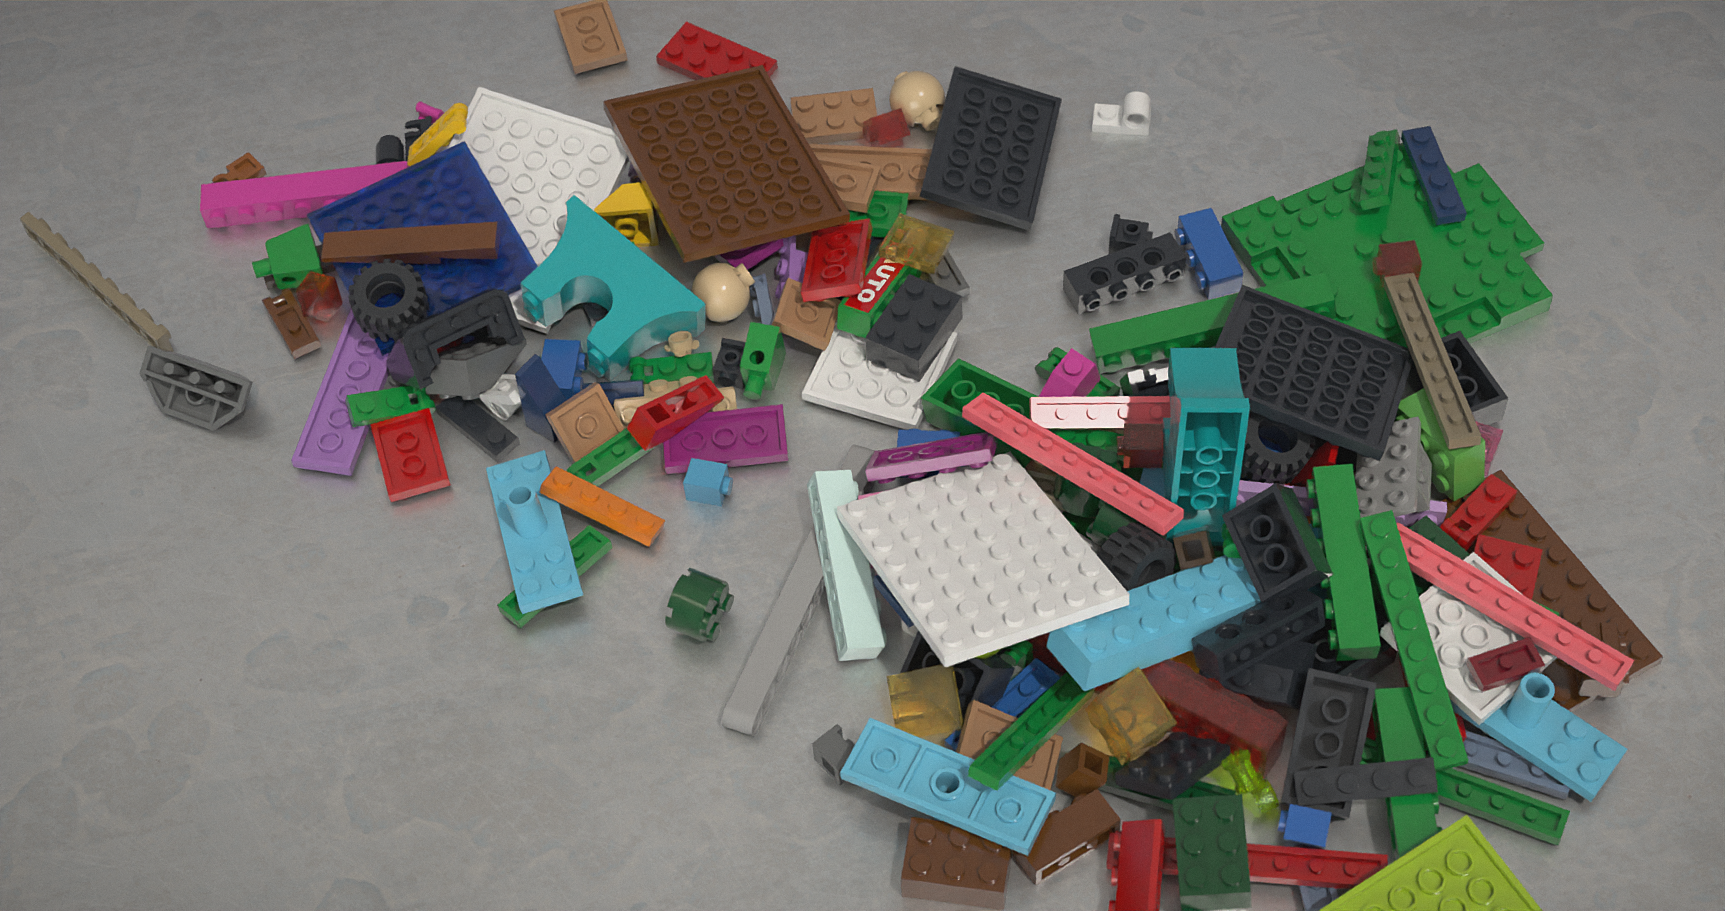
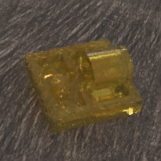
(916, 243)
(925, 701)

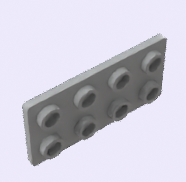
(1400, 478)

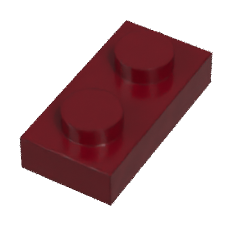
(1505, 664)

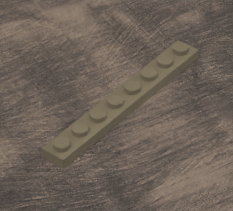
(92, 279)
(1432, 362)

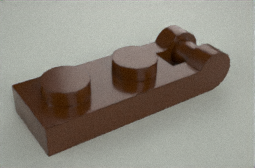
(291, 323)

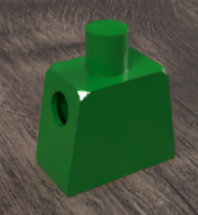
(289, 258)
(762, 359)

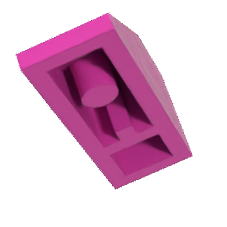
(1072, 377)

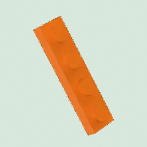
(602, 506)

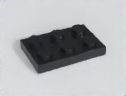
(1172, 765)

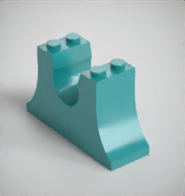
(607, 269)
(1204, 437)

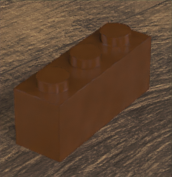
(1069, 836)

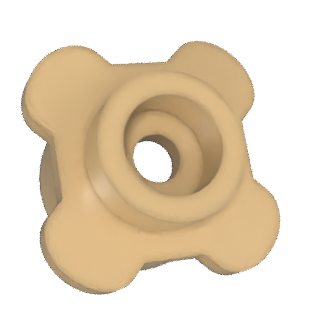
(681, 343)

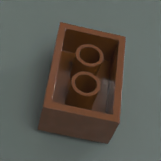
(954, 866)

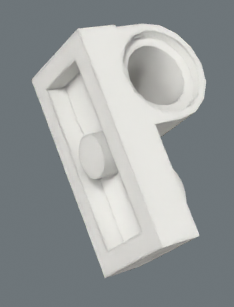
(1129, 118)
(503, 397)

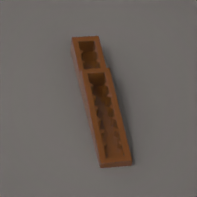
(413, 244)

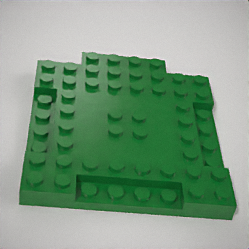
(1469, 268)

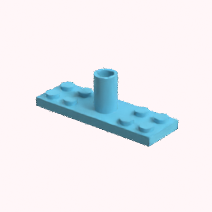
(533, 533)
(1552, 737)
(938, 785)

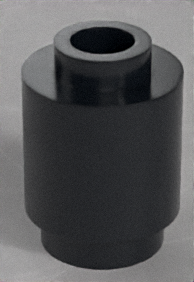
(389, 150)

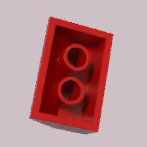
(1139, 867)

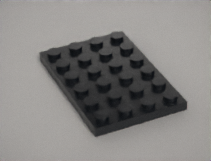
(991, 148)

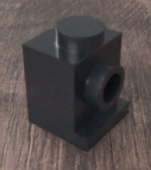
(1127, 233)
(727, 365)

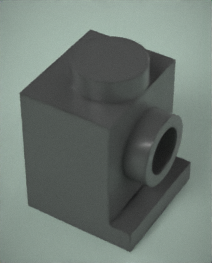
(832, 752)

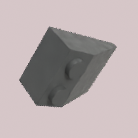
(472, 367)

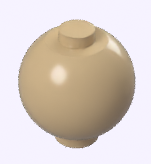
(919, 97)
(723, 290)

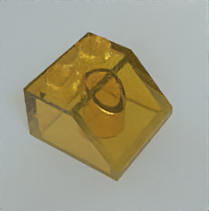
(1130, 716)

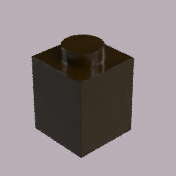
(1194, 547)

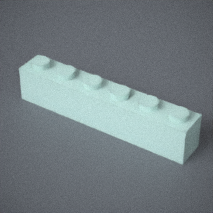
(845, 569)

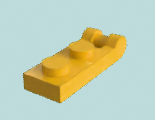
(439, 133)

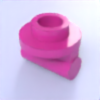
(426, 110)

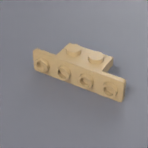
(627, 407)

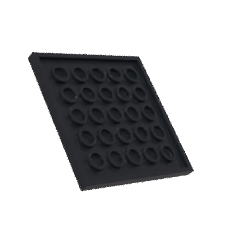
(1316, 372)

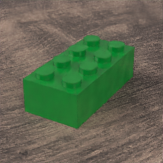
(961, 385)

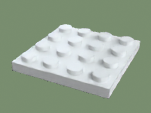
(857, 386)
(1461, 633)

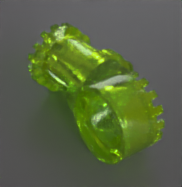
(1249, 781)

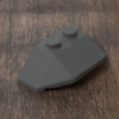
(194, 388)

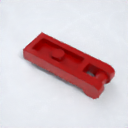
(1479, 511)

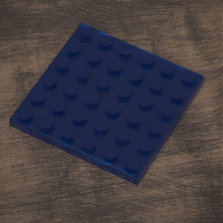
(432, 193)

